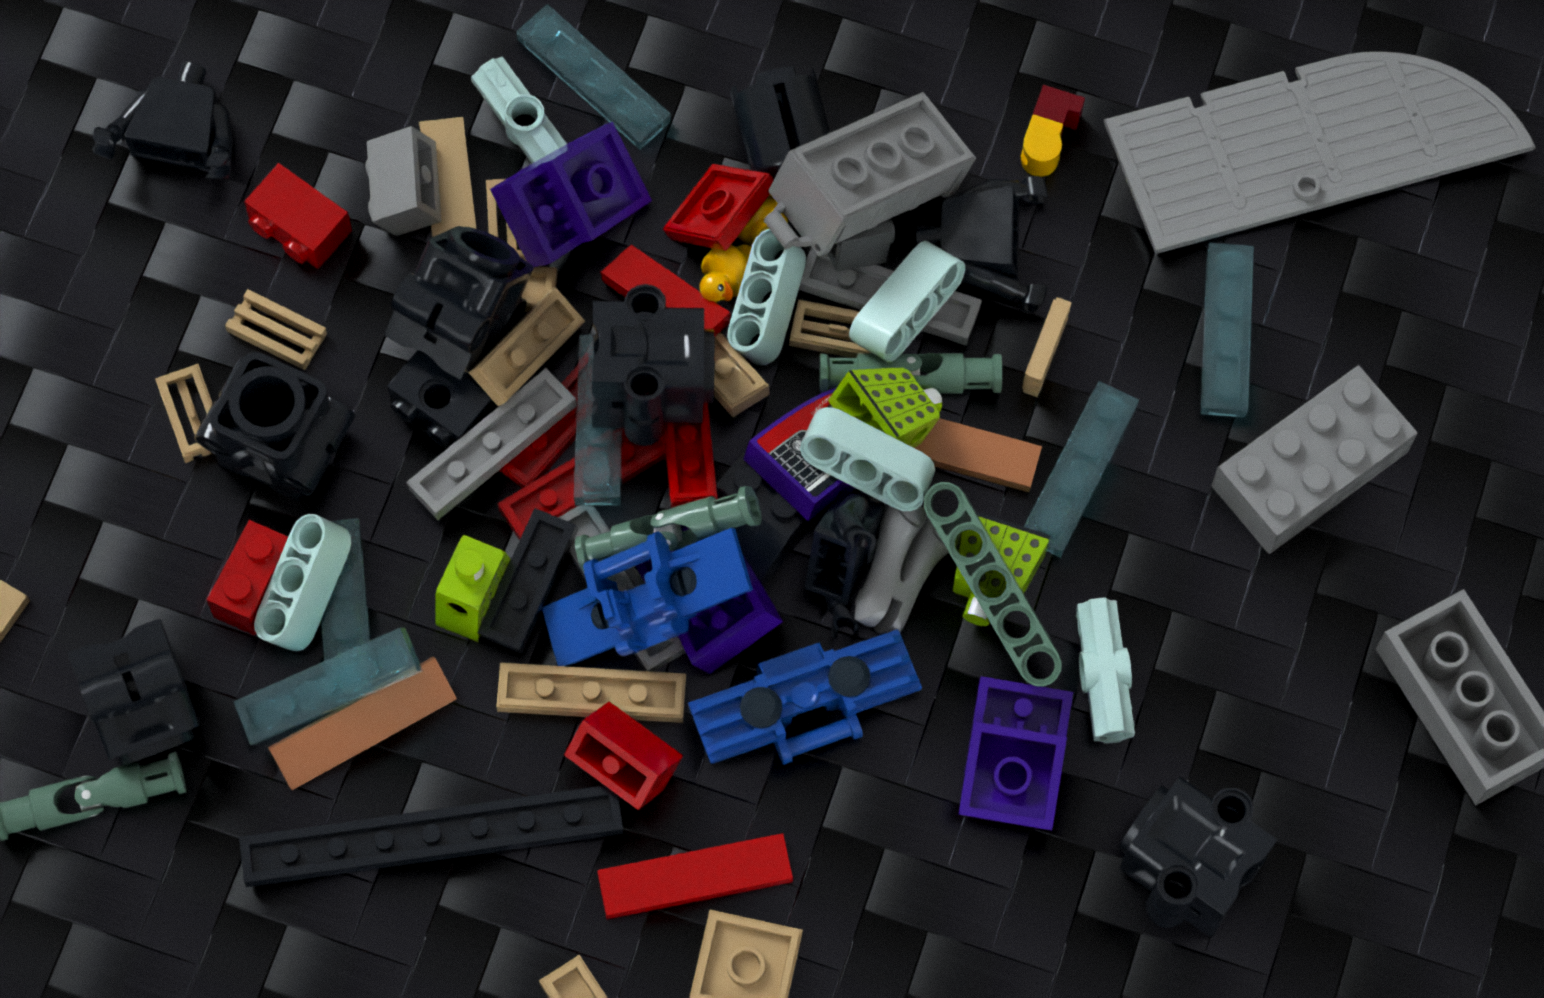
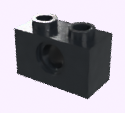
(423, 381)

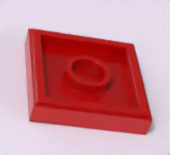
(719, 207)

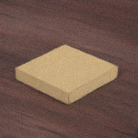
(745, 958)

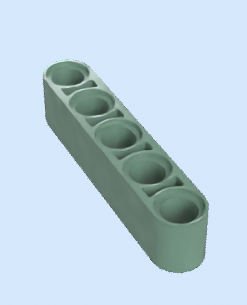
(975, 567)

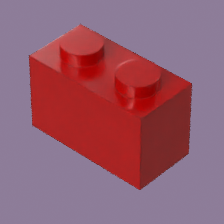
(297, 217)
(246, 576)
(623, 755)

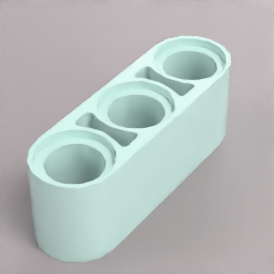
(907, 301)
(773, 316)
(867, 459)
(302, 582)

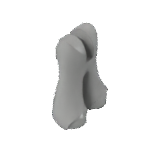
(901, 563)

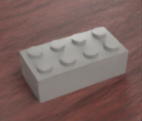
(1313, 459)
(1467, 695)

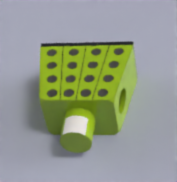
(889, 402)
(1021, 550)
(470, 583)

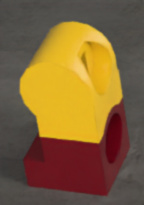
(1043, 137)

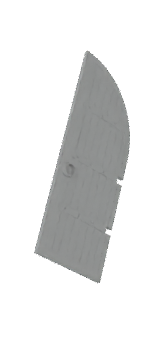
(1305, 144)

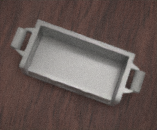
(866, 174)

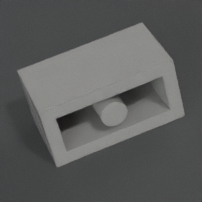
(403, 181)

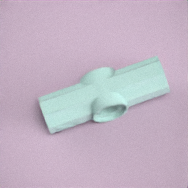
(510, 99)
(1105, 670)

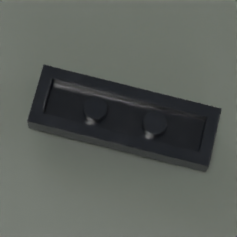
(528, 580)

